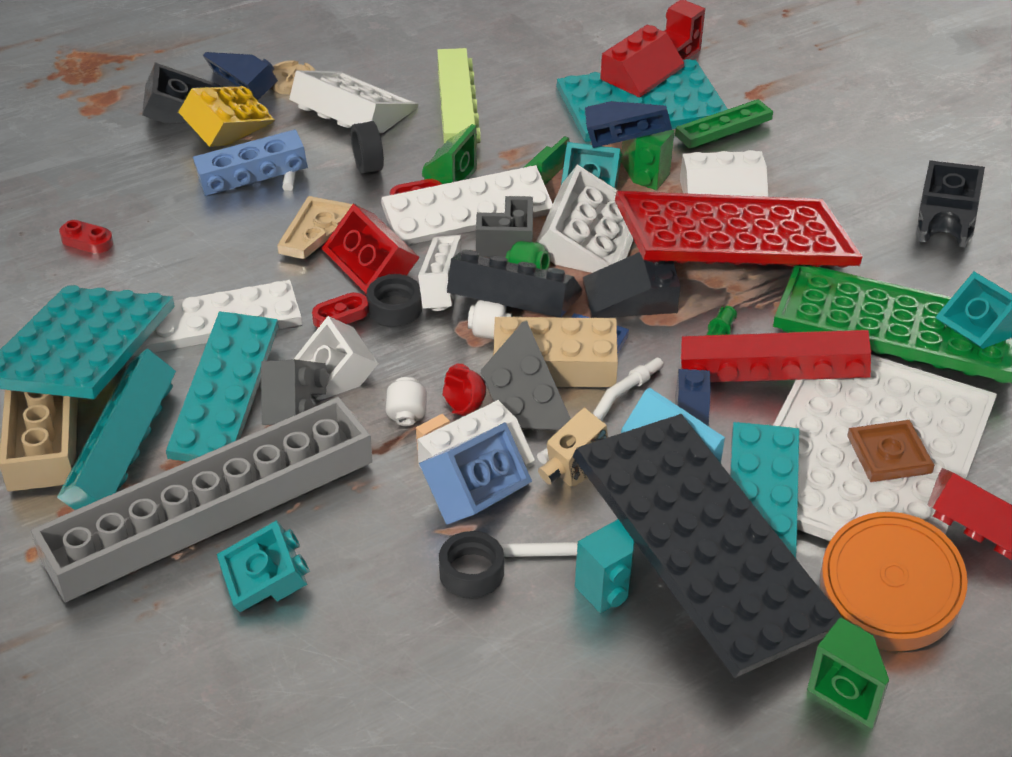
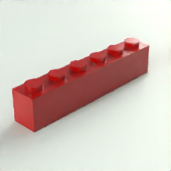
(779, 355)

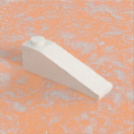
(435, 272)

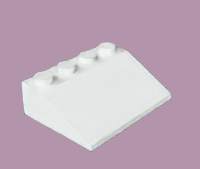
(348, 99)
(585, 225)

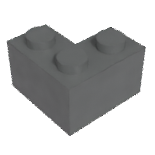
(500, 231)
(289, 387)

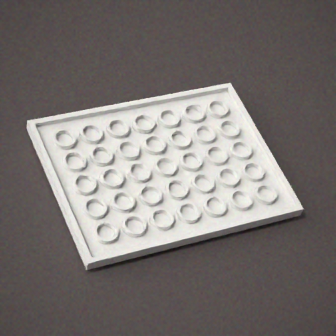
(830, 476)

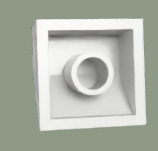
(344, 353)

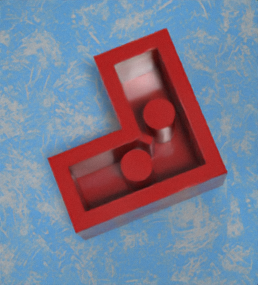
(685, 27)

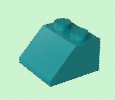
(600, 161)
(979, 312)
(605, 566)

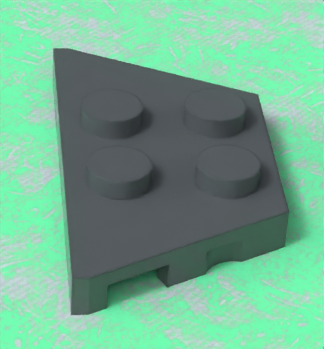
(524, 383)

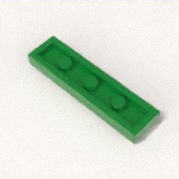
(723, 123)

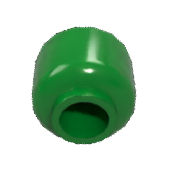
(529, 252)

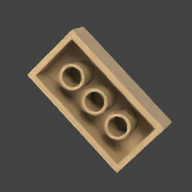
(575, 349)
(37, 439)

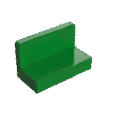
(550, 160)

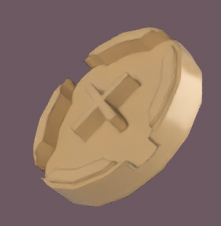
(285, 75)

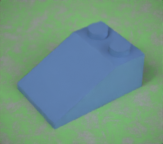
(475, 473)

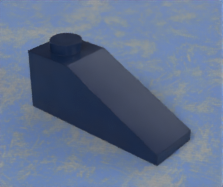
(243, 71)
(624, 121)

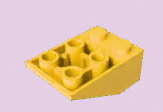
(224, 114)

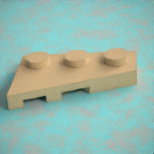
(312, 226)

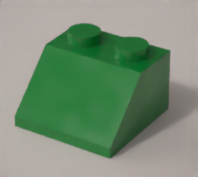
(648, 158)
(455, 159)
(850, 672)

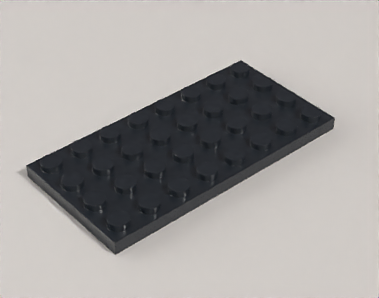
(708, 543)

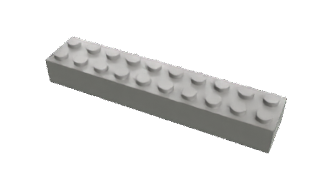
(200, 498)

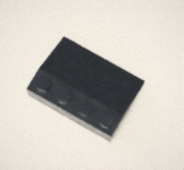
(512, 284)

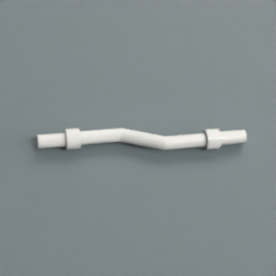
(636, 377)

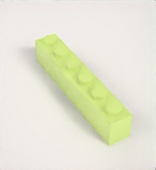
(457, 92)

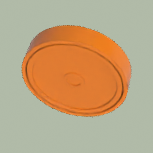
(895, 579)

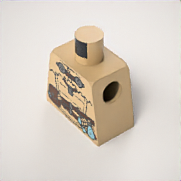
(578, 431)

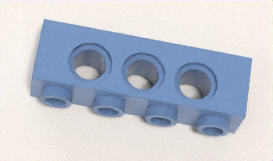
(250, 162)

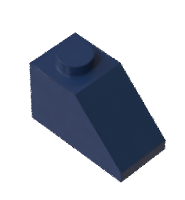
(694, 393)

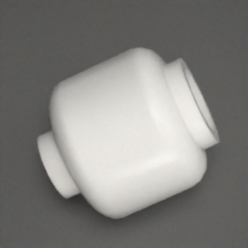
(482, 318)
(406, 401)

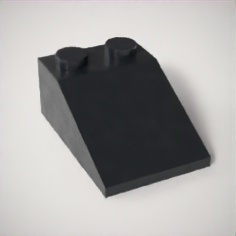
(167, 91)
(633, 288)

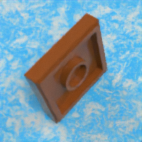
(890, 450)

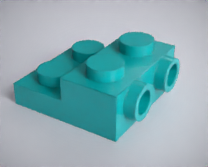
(263, 566)

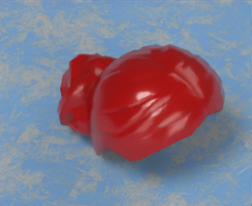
(463, 389)

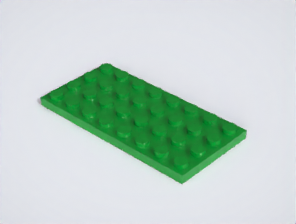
(897, 318)

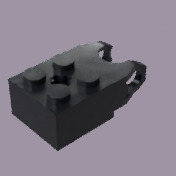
(950, 200)

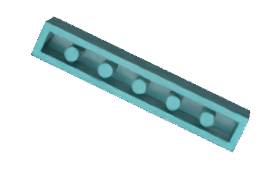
(119, 431)

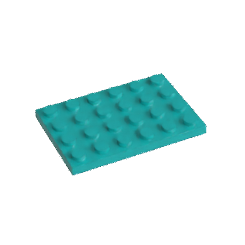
(685, 94)
(80, 341)

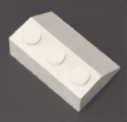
(724, 173)
(470, 426)

